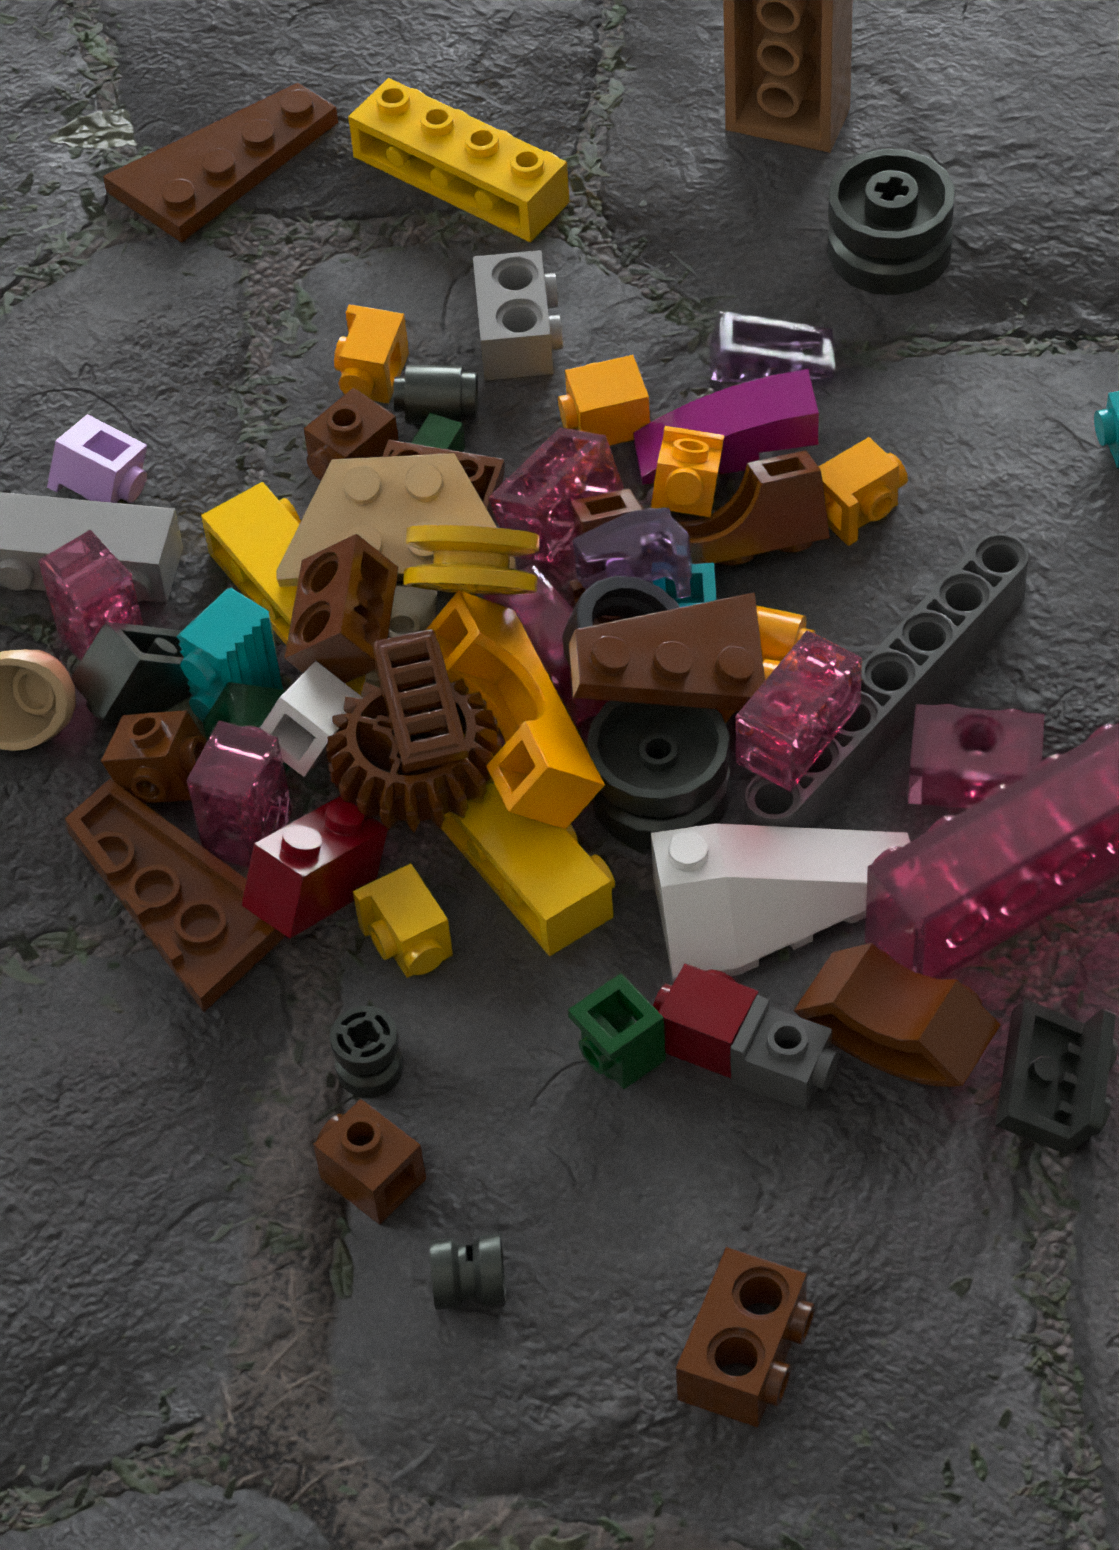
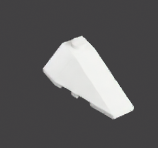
(754, 889)

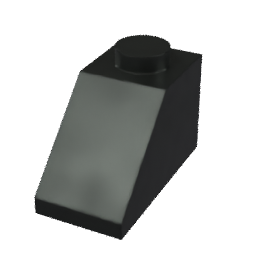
(131, 671)

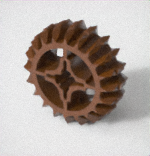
(417, 794)

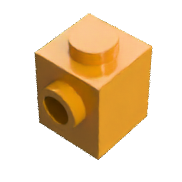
(606, 399)

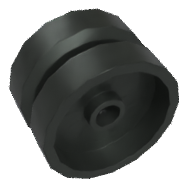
(890, 221)
(658, 768)

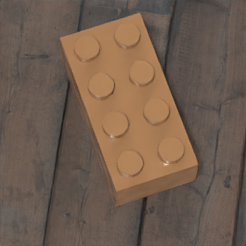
(788, 69)

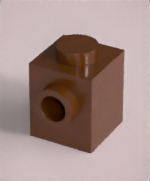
(348, 430)
(369, 1160)

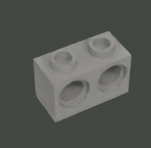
(514, 315)

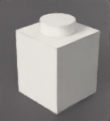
(305, 717)

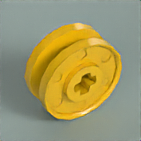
(471, 559)

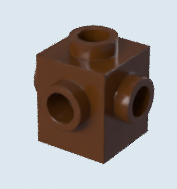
(154, 755)

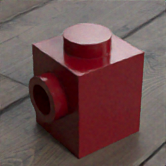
(703, 1016)

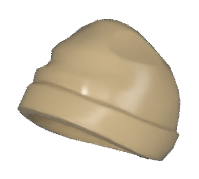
(34, 698)

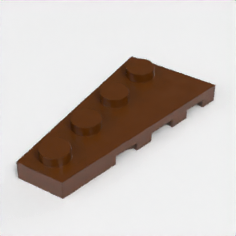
(217, 165)

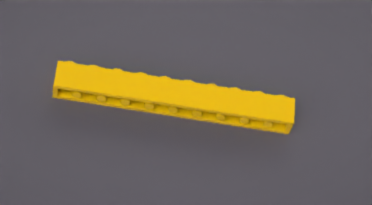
(527, 863)

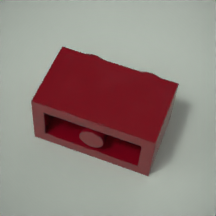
(313, 866)

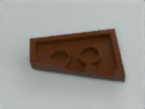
(673, 657)

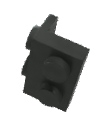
(1056, 1076)

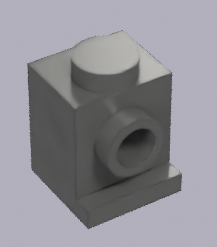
(782, 1055)

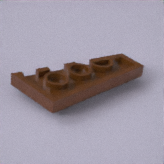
(173, 892)

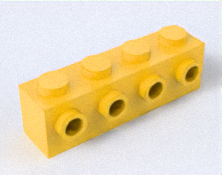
(459, 159)

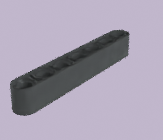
(902, 672)

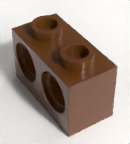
(341, 608)
(731, 1334)

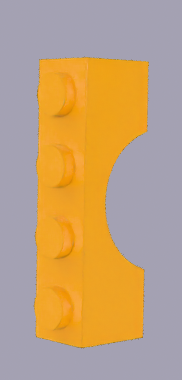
(544, 763)

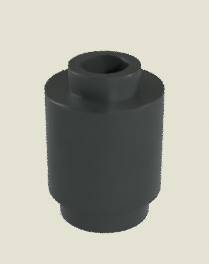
(437, 391)

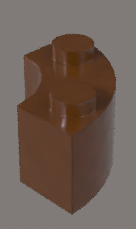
(899, 1018)

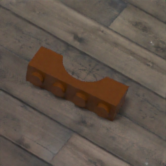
(773, 509)

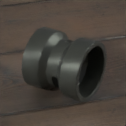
(366, 1051)
(467, 1272)

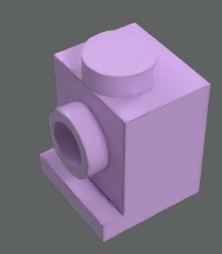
(98, 462)

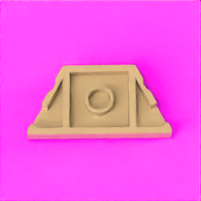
(379, 502)

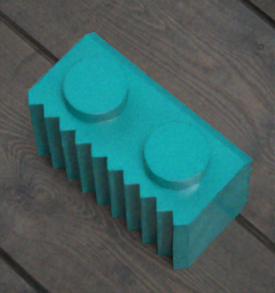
(226, 645)

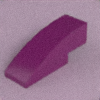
(752, 416)

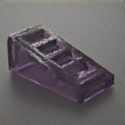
(749, 347)

